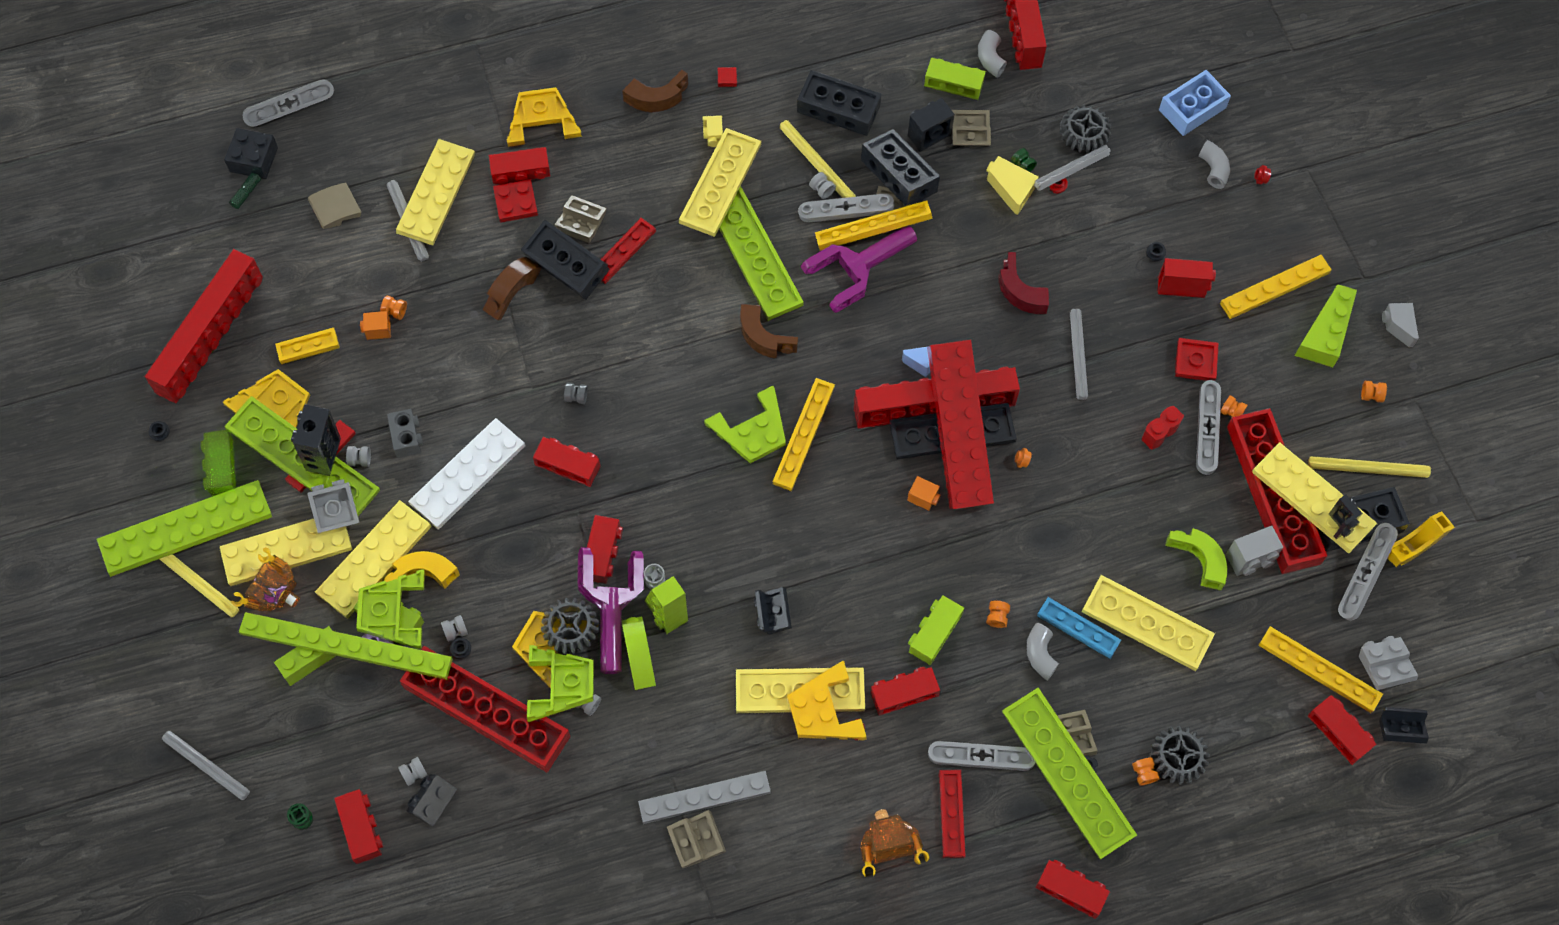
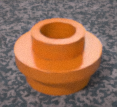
(1023, 458)

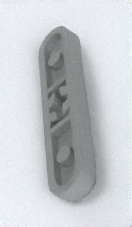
(306, 96)
(834, 208)
(1208, 444)
(1372, 559)
(959, 755)

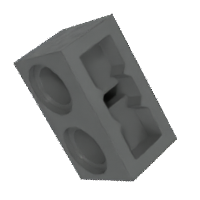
(402, 433)

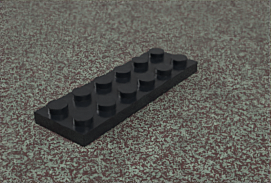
(920, 434)

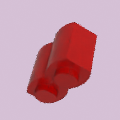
(1162, 427)

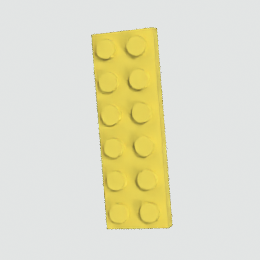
(720, 182)
(435, 192)
(1308, 494)
(294, 544)
(373, 557)
(1148, 623)
(768, 689)

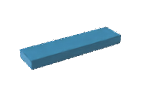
(1079, 627)

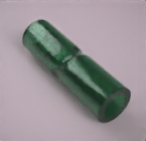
(246, 188)

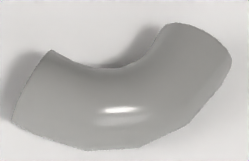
(988, 55)
(1218, 162)
(1037, 651)

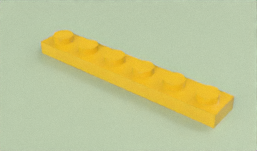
(874, 225)
(1275, 286)
(803, 434)
(1321, 669)

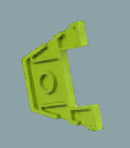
(757, 435)
(381, 610)
(570, 682)

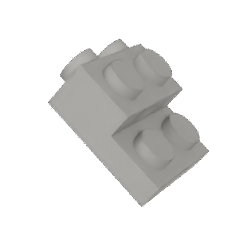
(333, 506)
(1387, 662)

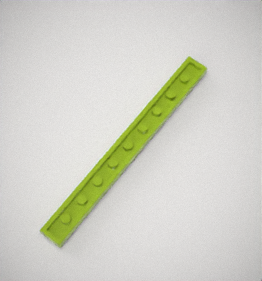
(345, 645)

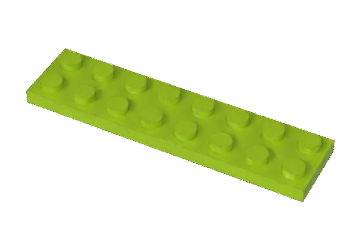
(758, 259)
(272, 439)
(184, 528)
(1069, 773)

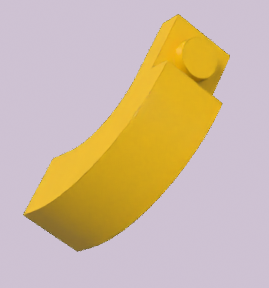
(1420, 539)
(433, 564)

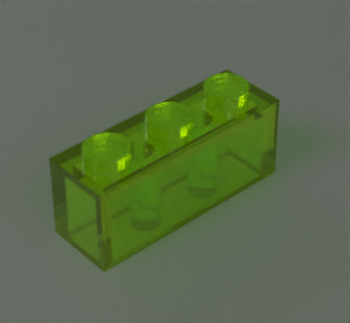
(218, 462)

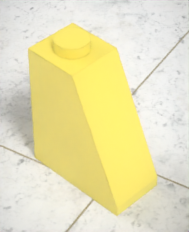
(1011, 183)

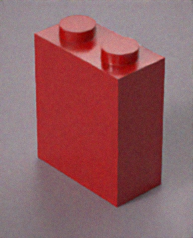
(1185, 278)

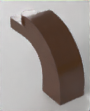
(656, 99)
(508, 283)
(759, 338)

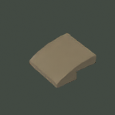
(971, 128)
(334, 205)
(580, 219)
(1080, 730)
(696, 839)

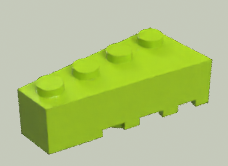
(1328, 332)
(668, 605)

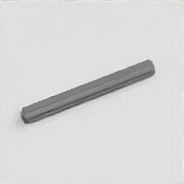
(1072, 167)
(401, 205)
(1078, 354)
(205, 765)

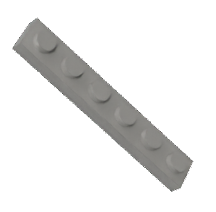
(704, 797)

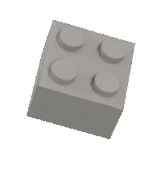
(1254, 551)

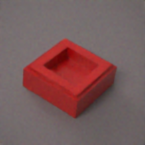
(727, 77)

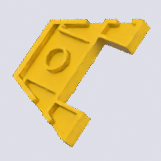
(540, 108)
(276, 393)
(532, 635)
(815, 712)

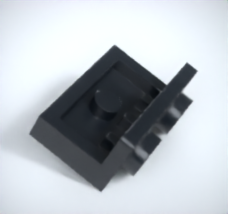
(1345, 515)
(772, 610)
(1404, 725)
(431, 799)

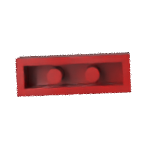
(519, 165)
(567, 461)
(603, 546)
(904, 690)
(1342, 729)
(359, 826)
(1073, 888)

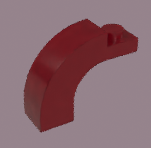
(1024, 297)

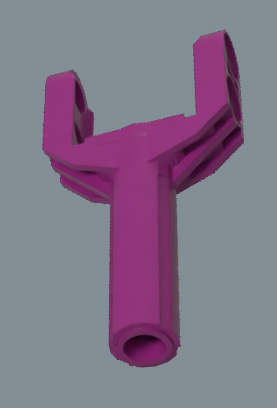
(859, 264)
(610, 602)

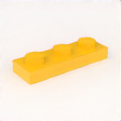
(307, 345)

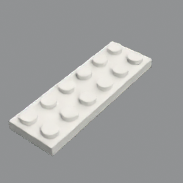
(466, 473)

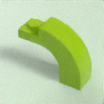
(1208, 553)
(638, 653)

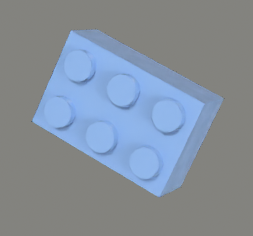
(1194, 102)

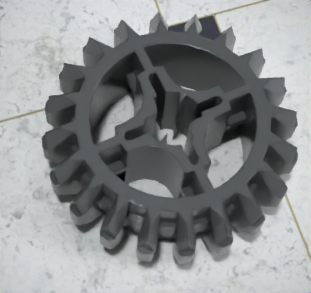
(1073, 128)
(558, 638)
(1197, 752)

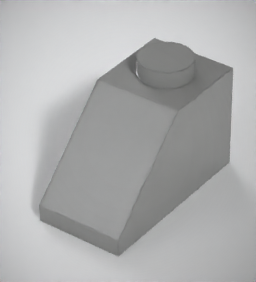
(1401, 322)

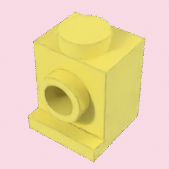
(712, 129)

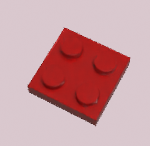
(515, 200)
(1196, 359)

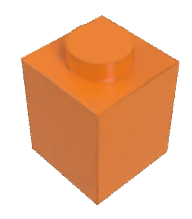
(376, 325)
(924, 493)

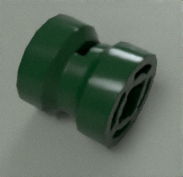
(1022, 159)
(303, 819)

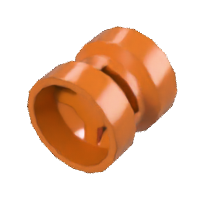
(394, 307)
(1373, 391)
(1233, 408)
(998, 614)
(1145, 771)

